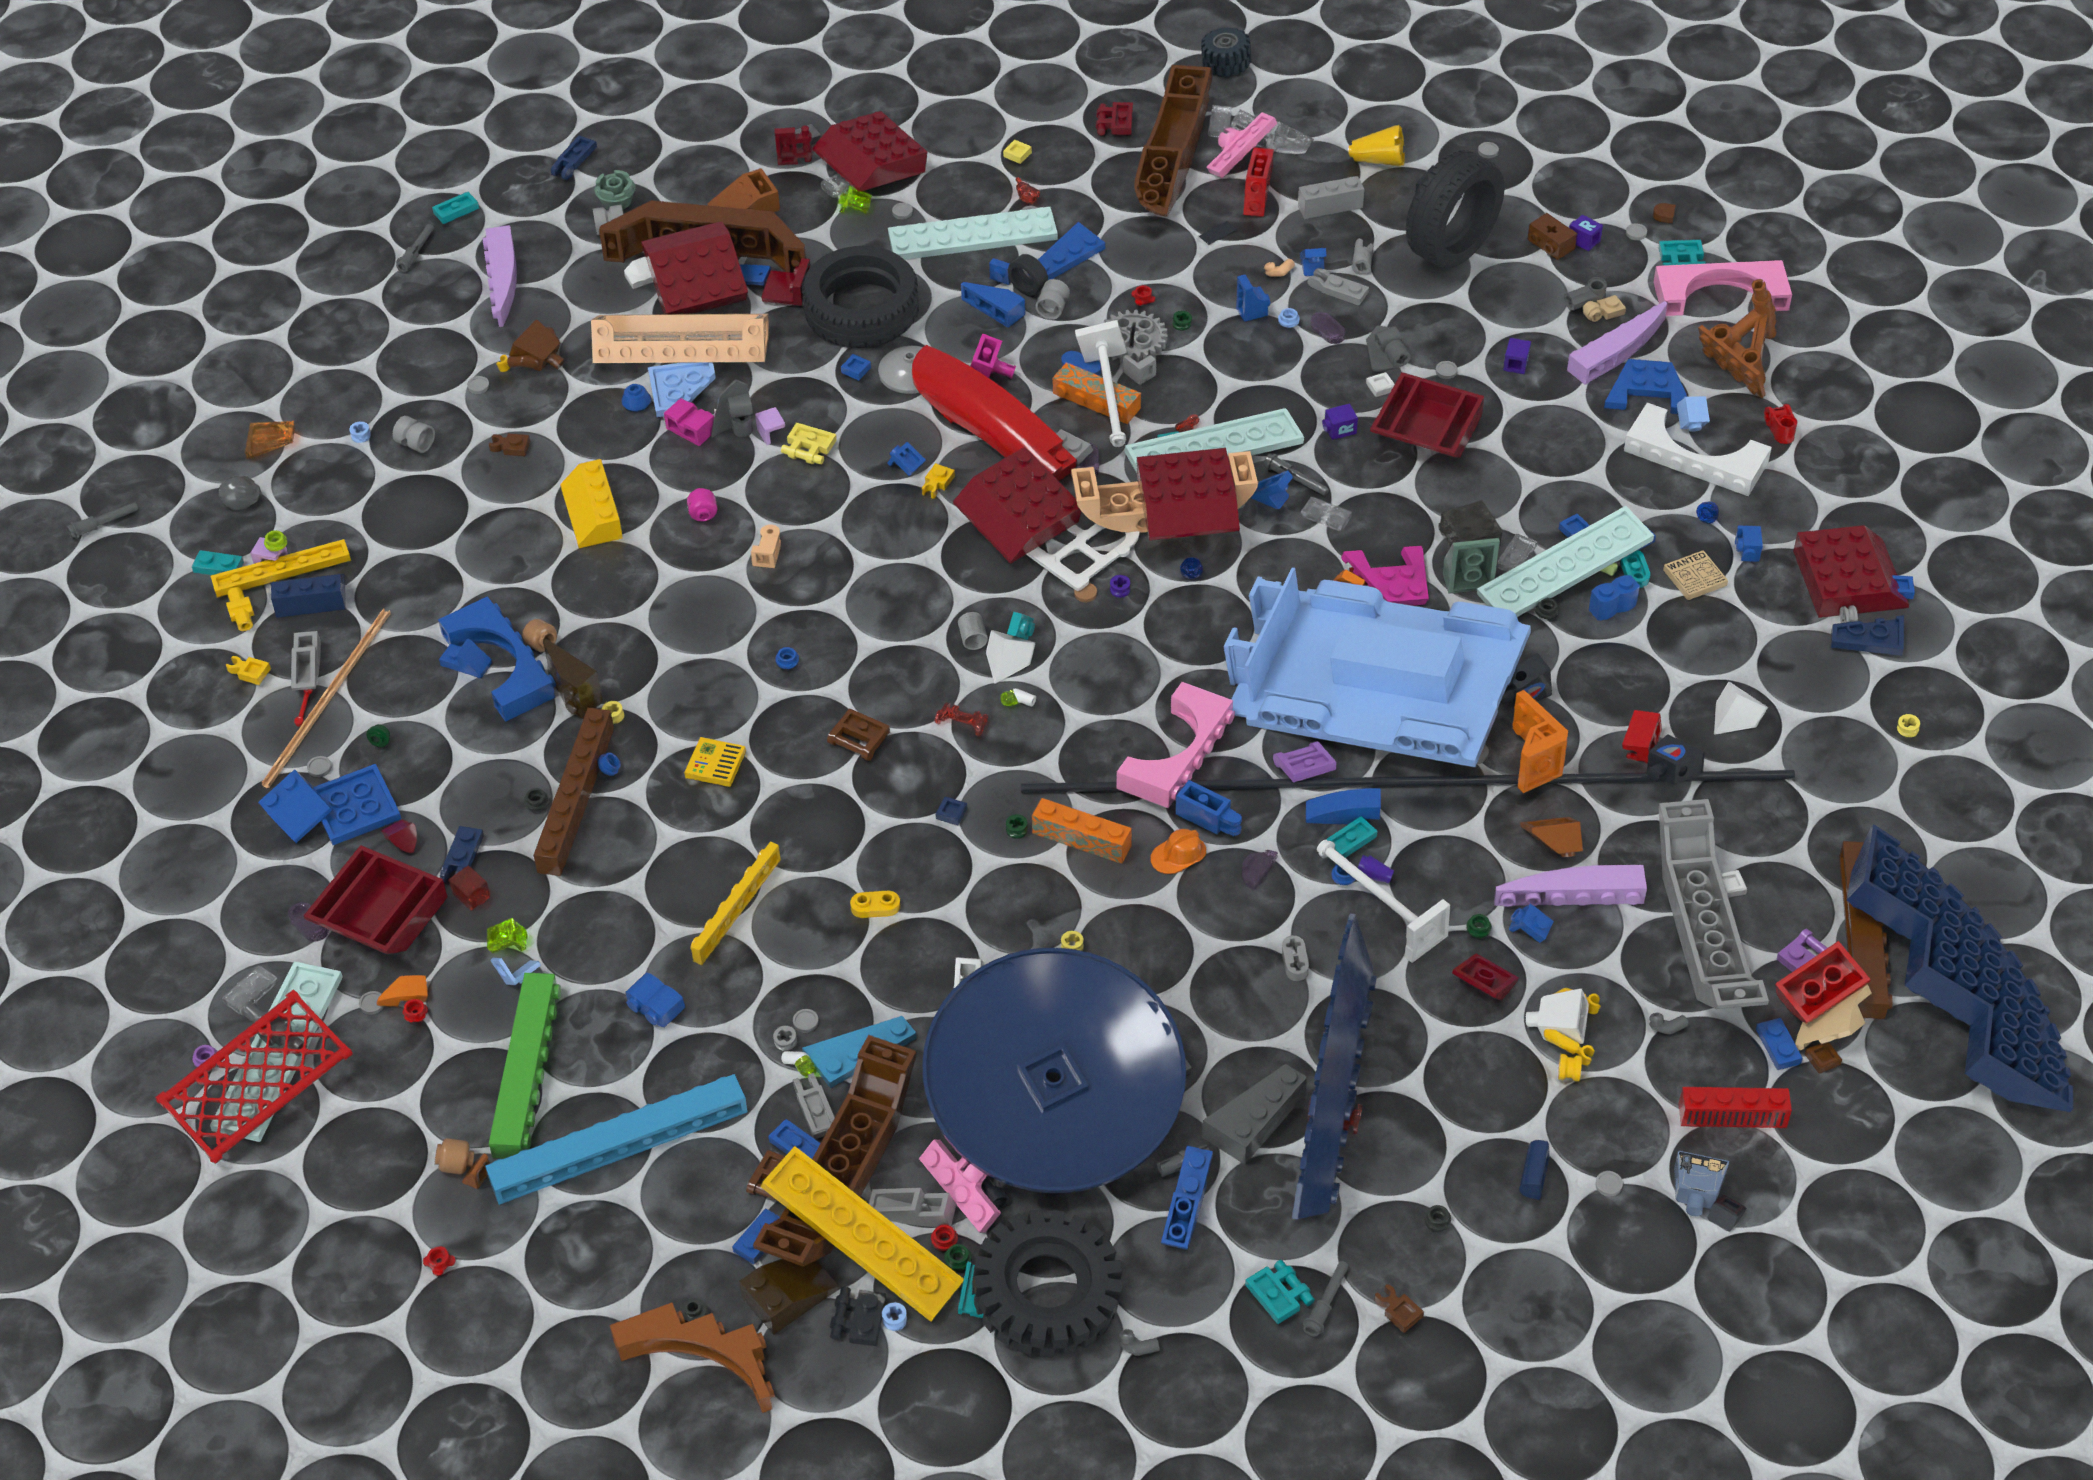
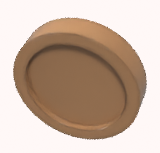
(1087, 594)

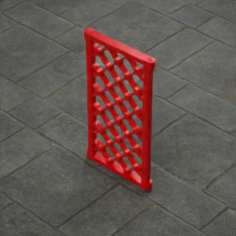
(272, 1107)

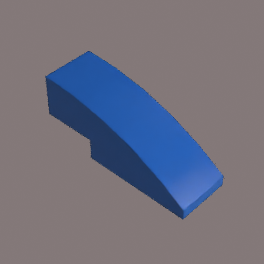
(1344, 806)

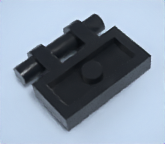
(866, 1319)

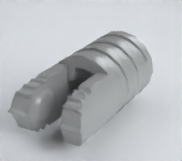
(1362, 257)

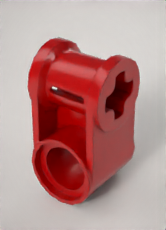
(1781, 423)

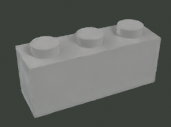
(1331, 197)

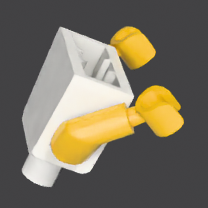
(1564, 1020)

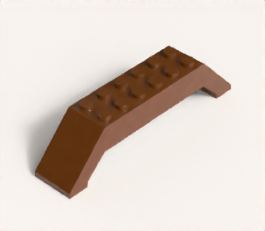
(752, 231)
(851, 1143)

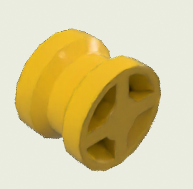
(1569, 1067)

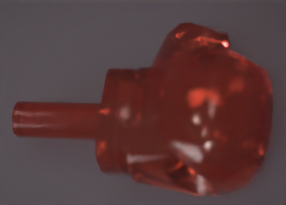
(1026, 192)

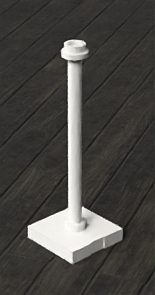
(1099, 343)
(1423, 931)

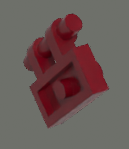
(1121, 118)
(787, 142)

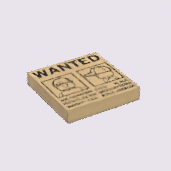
(1695, 575)

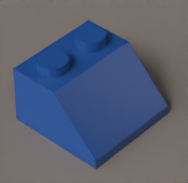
(295, 806)

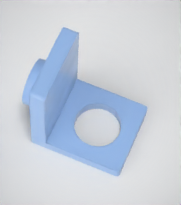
(513, 978)

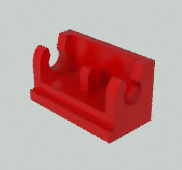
(1642, 734)

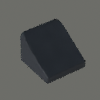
(1726, 1213)

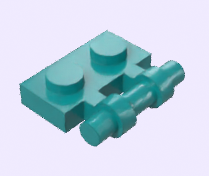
(1681, 251)
(1273, 1295)

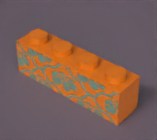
(1089, 391)
(1081, 830)

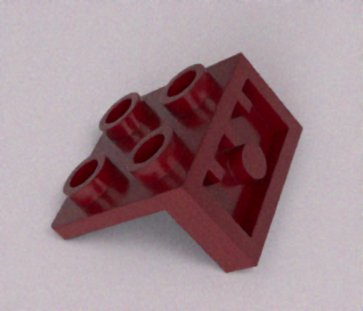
(786, 286)

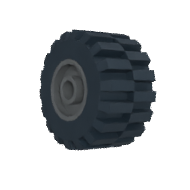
(1226, 51)

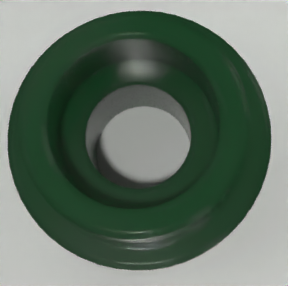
(378, 735)
(1478, 921)
(957, 1251)

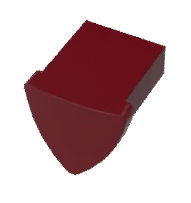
(402, 835)

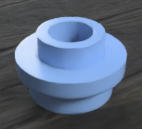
(1288, 318)

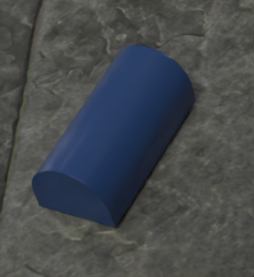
(1535, 1169)

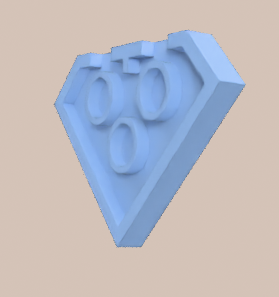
(678, 381)

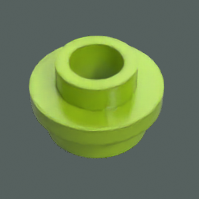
(275, 541)

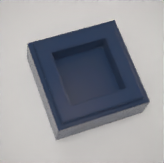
(951, 811)

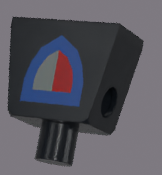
(1531, 676)
(1674, 760)

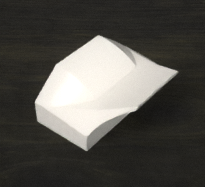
(638, 273)

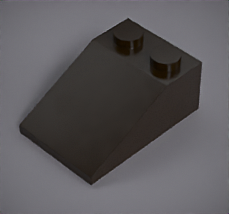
(574, 680)
(785, 1291)

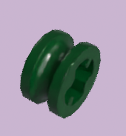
(1182, 325)
(1020, 831)

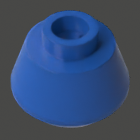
(636, 398)

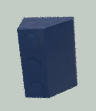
(308, 595)

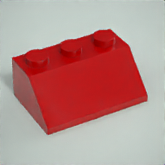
(1821, 983)

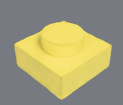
(1017, 151)

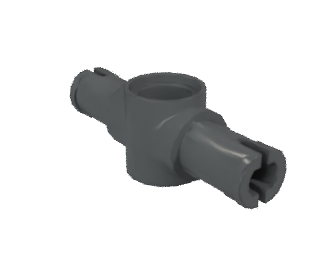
(254, 1013)

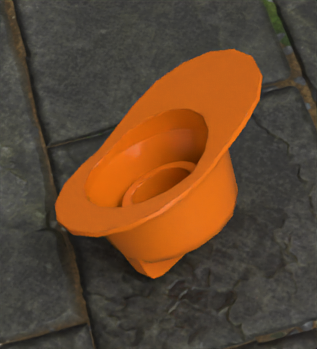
(1178, 852)

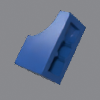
(1251, 300)

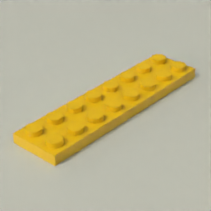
(862, 1233)

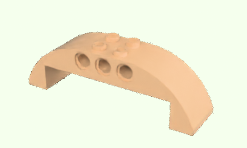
(1120, 504)

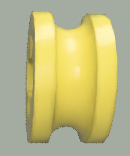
(614, 706)
(1905, 720)
(1072, 936)

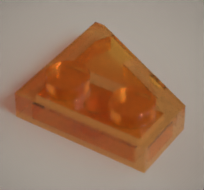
(268, 437)

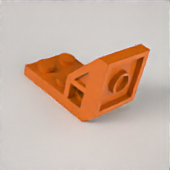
(1544, 743)

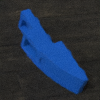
(1187, 1198)

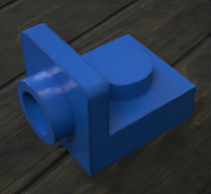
(906, 458)

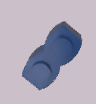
(1614, 597)
(654, 1000)

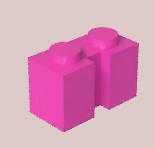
(689, 422)

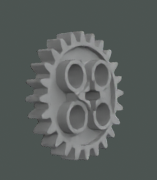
(1149, 334)

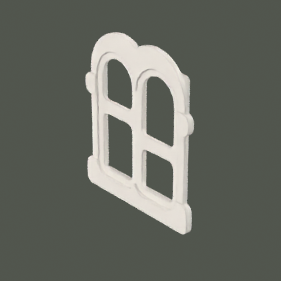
(1079, 581)

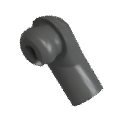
(1658, 1023)
(1136, 1346)

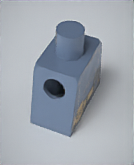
(1698, 1180)

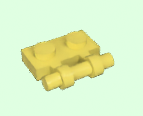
(809, 438)

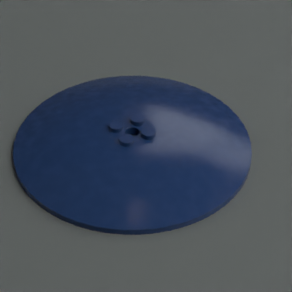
(1063, 1016)

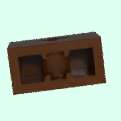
(1552, 236)

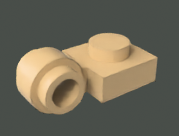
(1608, 307)

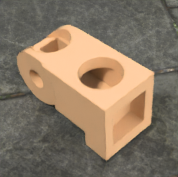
(767, 552)

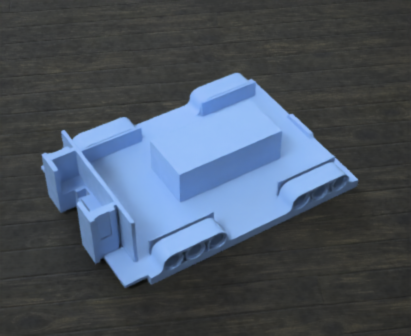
(1374, 669)

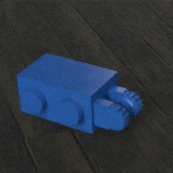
(1207, 809)

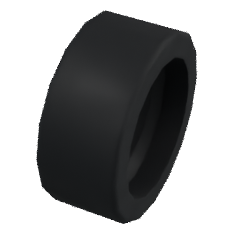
(1020, 279)

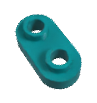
(1637, 567)

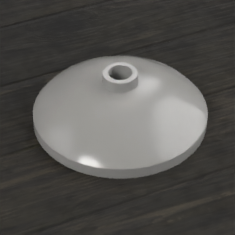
(896, 369)

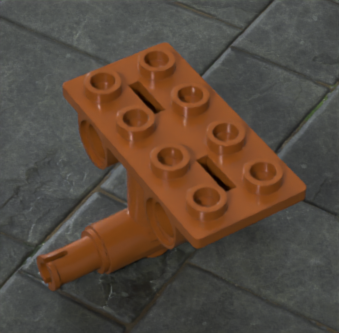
(1724, 346)

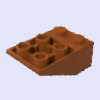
(751, 192)

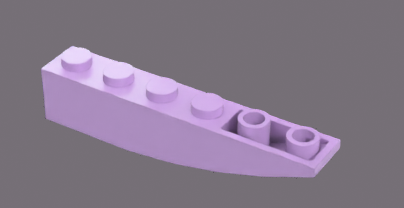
(501, 269)
(1615, 346)
(1577, 887)

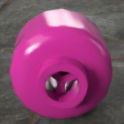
(701, 503)

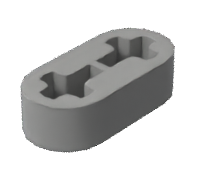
(1290, 958)

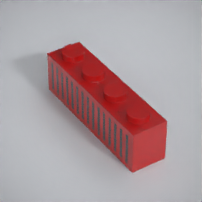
(1734, 1107)

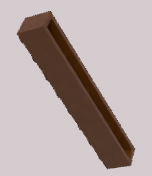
(573, 792)
(1865, 941)

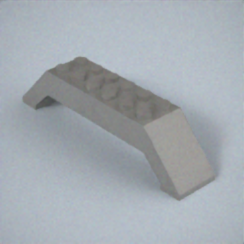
(1703, 908)

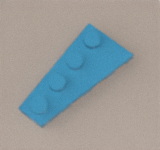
(838, 1056)

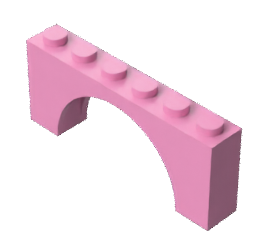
(1677, 282)
(1164, 778)

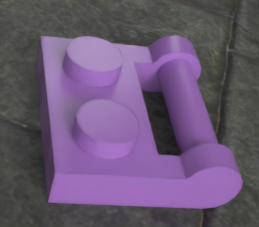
(1305, 762)
(1795, 954)

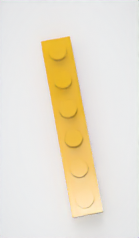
(282, 568)
(734, 905)

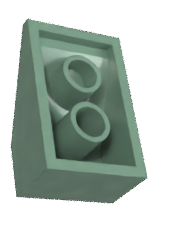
(1470, 565)

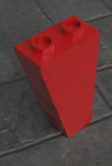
(1258, 181)

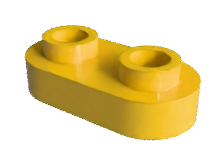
(875, 904)

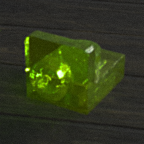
(857, 200)
(506, 935)

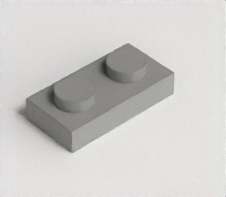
(1075, 445)

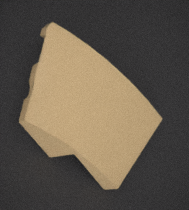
(1836, 1022)

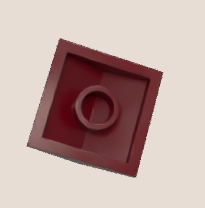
(1486, 976)

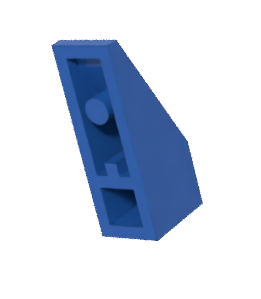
(995, 302)

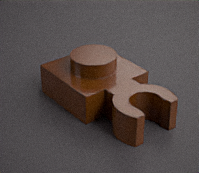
(511, 445)
(1399, 1311)

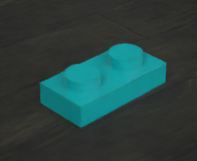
(455, 207)
(214, 563)
(1021, 626)
(1353, 836)

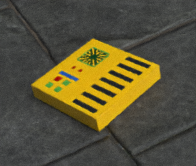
(715, 762)

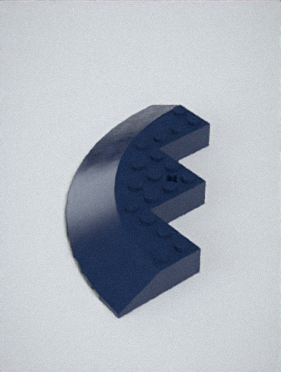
(1966, 972)
(1336, 1076)

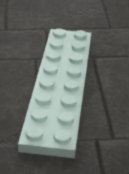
(973, 233)
(1253, 434)
(1567, 563)
(316, 989)

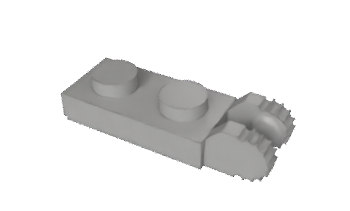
(1338, 286)
(814, 1106)

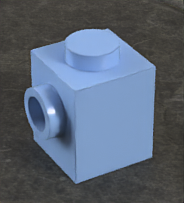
(1693, 413)

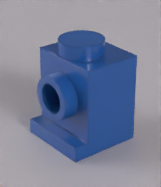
(1749, 543)

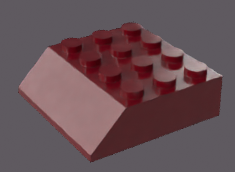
(871, 151)
(695, 269)
(1429, 415)
(1187, 494)
(1018, 505)
(1846, 570)
(378, 901)

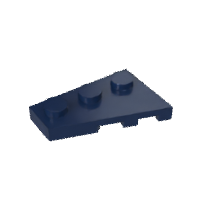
(1875, 637)

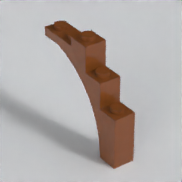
(667, 1332)

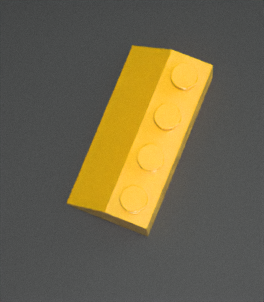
(591, 505)

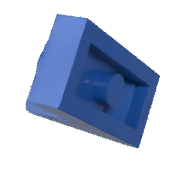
(1312, 259)
(1273, 490)
(466, 659)

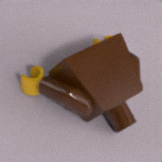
(533, 349)

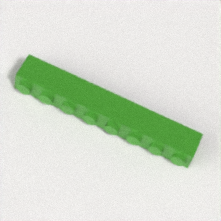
(524, 1065)

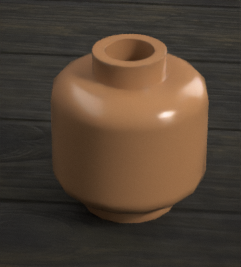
(536, 632)
(453, 1156)

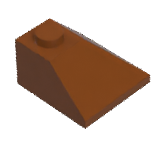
(1558, 834)

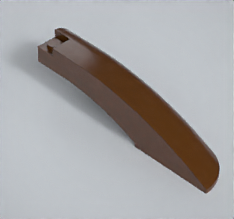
(1173, 138)

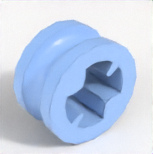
(360, 432)
(889, 1323)

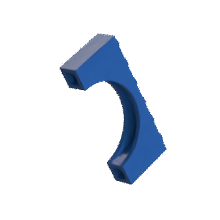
(484, 623)

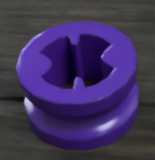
(1120, 591)

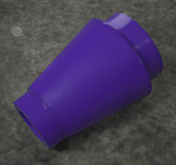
(1375, 869)

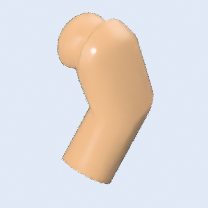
(1276, 271)

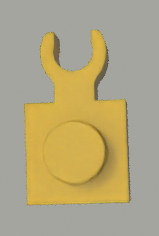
(937, 478)
(250, 670)

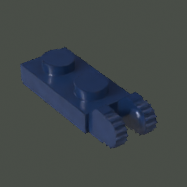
(573, 157)
(462, 851)

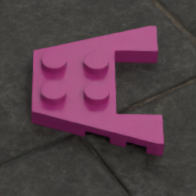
(1397, 583)

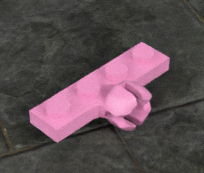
(1239, 143)
(962, 1183)

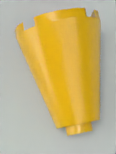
(1380, 147)

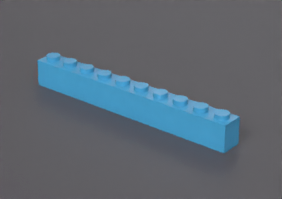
(616, 1139)

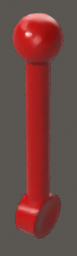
(299, 720)

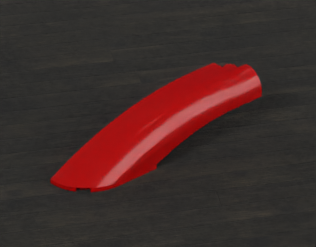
(987, 410)

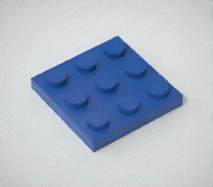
(358, 804)

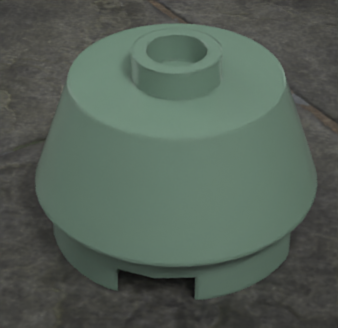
(615, 189)

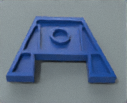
(1648, 380)

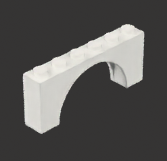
(1732, 471)

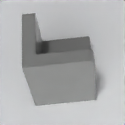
(1140, 371)

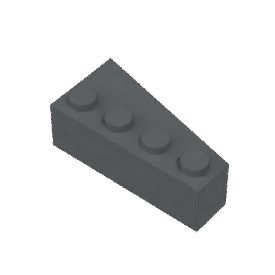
(1254, 1115)

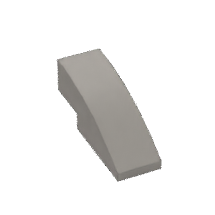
(305, 660)
(913, 1206)

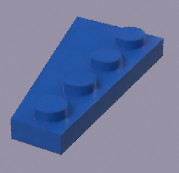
(1071, 250)

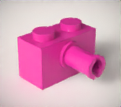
(986, 359)

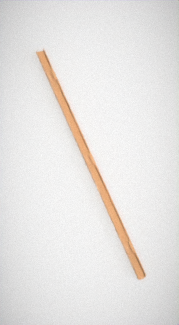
(325, 699)

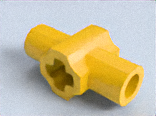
(240, 609)

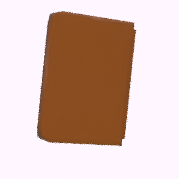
(477, 1173)

